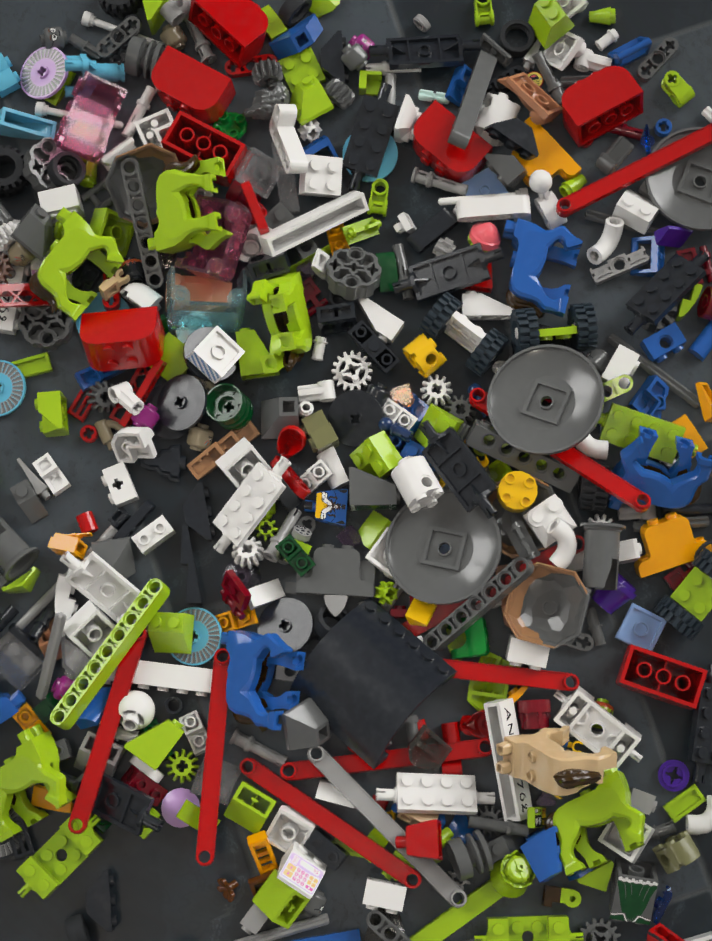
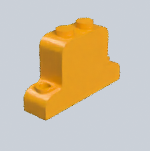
(550, 158)
(667, 544)

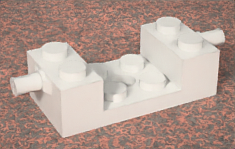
(583, 712)

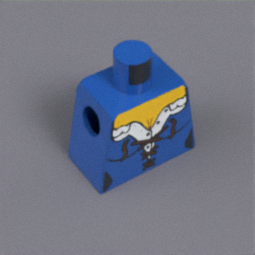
(329, 507)

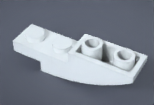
(62, 601)

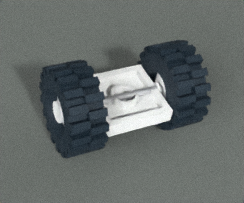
(447, 319)

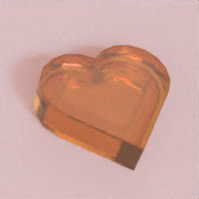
(403, 395)

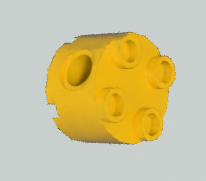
(423, 355)
(517, 491)

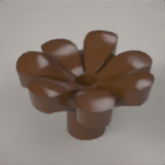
(227, 888)

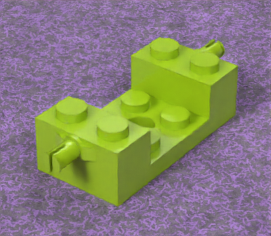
(45, 871)
(542, 927)

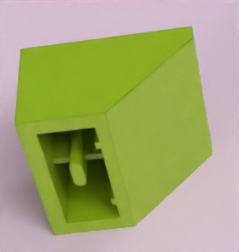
(250, 807)
(279, 901)

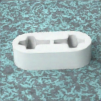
(154, 775)

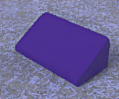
(672, 236)

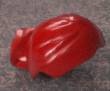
(291, 441)
(474, 725)

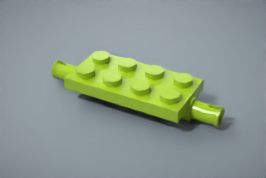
(622, 425)

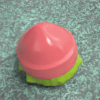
(485, 234)

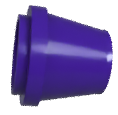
(614, 599)

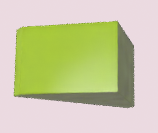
(598, 877)

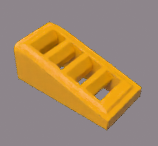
(705, 399)
(258, 841)

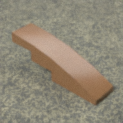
(205, 462)

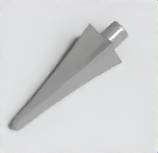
(528, 60)
(39, 487)

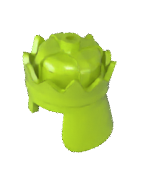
(512, 875)

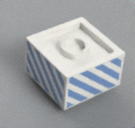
(215, 354)

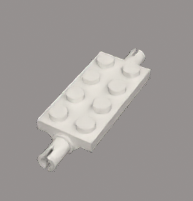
(250, 504)
(101, 584)
(435, 794)

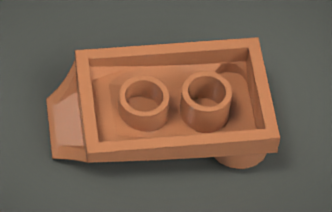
(541, 106)
(203, 288)

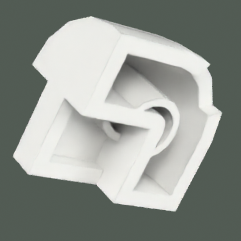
(141, 295)
(133, 443)

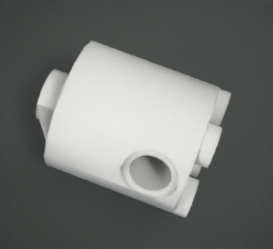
(493, 110)
(416, 483)

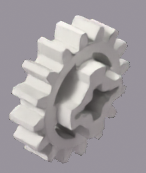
(359, 368)

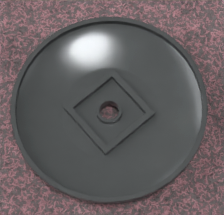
(675, 189)
(538, 375)
(435, 577)

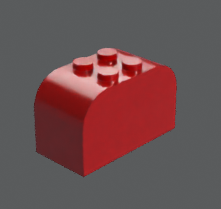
(231, 25)
(191, 86)
(600, 103)
(192, 136)
(449, 161)
(122, 338)
(661, 677)

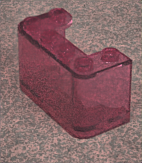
(90, 117)
(221, 262)

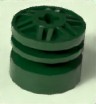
(229, 406)

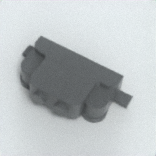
(336, 573)

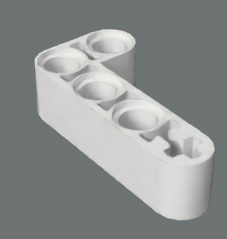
(287, 140)
(494, 208)

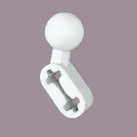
(540, 182)

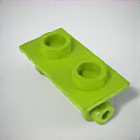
(361, 230)

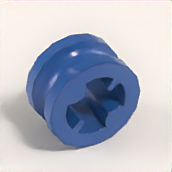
(668, 125)

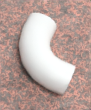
(607, 242)
(594, 448)
(566, 543)
(700, 823)

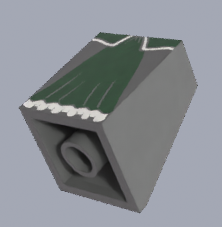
(371, 492)
(633, 891)

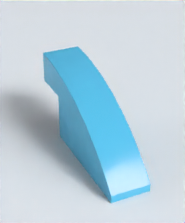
(24, 125)

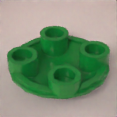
(232, 124)

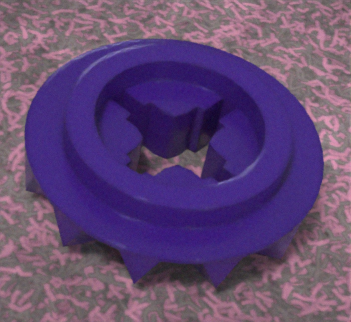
(681, 770)

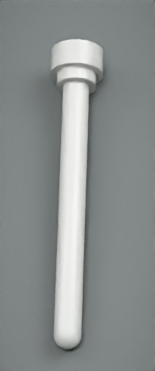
(89, 19)
(42, 110)
(452, 200)

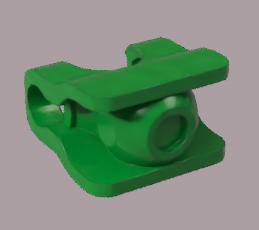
(476, 641)

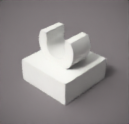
(405, 224)

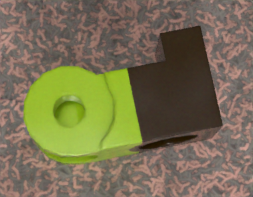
(561, 895)

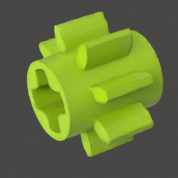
(270, 532)
(386, 592)

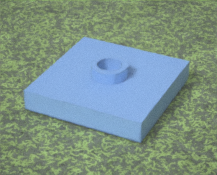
(484, 183)
(640, 628)

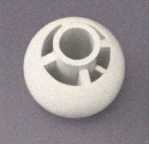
(136, 710)

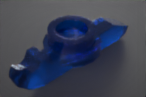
(647, 140)
(661, 904)

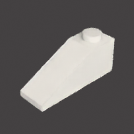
(481, 307)
(382, 322)

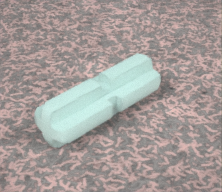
(428, 95)

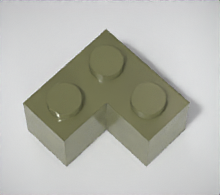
(319, 431)

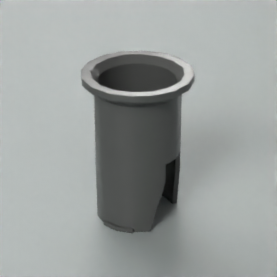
(15, 553)
(601, 555)

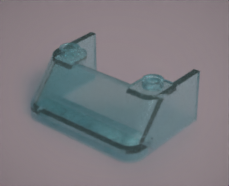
(192, 315)

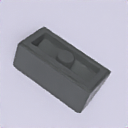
(493, 48)

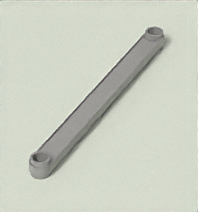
(384, 824)

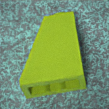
(250, 361)
(156, 742)

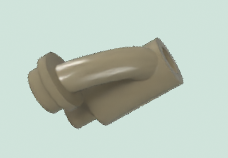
(104, 430)

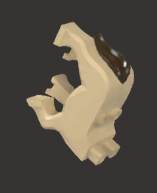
(548, 766)

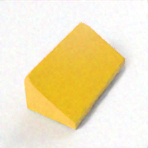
(420, 613)

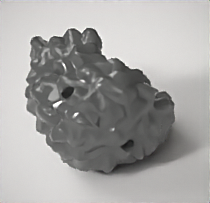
(266, 99)

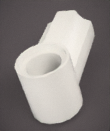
(591, 62)
(322, 391)
(123, 394)

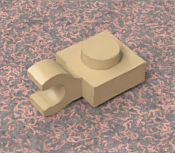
(112, 285)

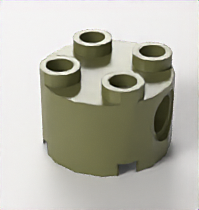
(676, 852)

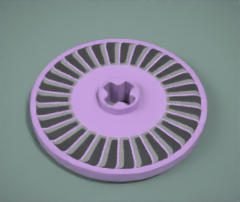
(31, 77)

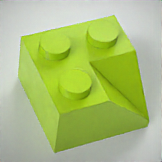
(53, 408)
(376, 456)

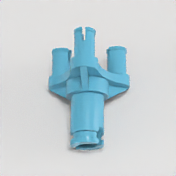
(107, 71)

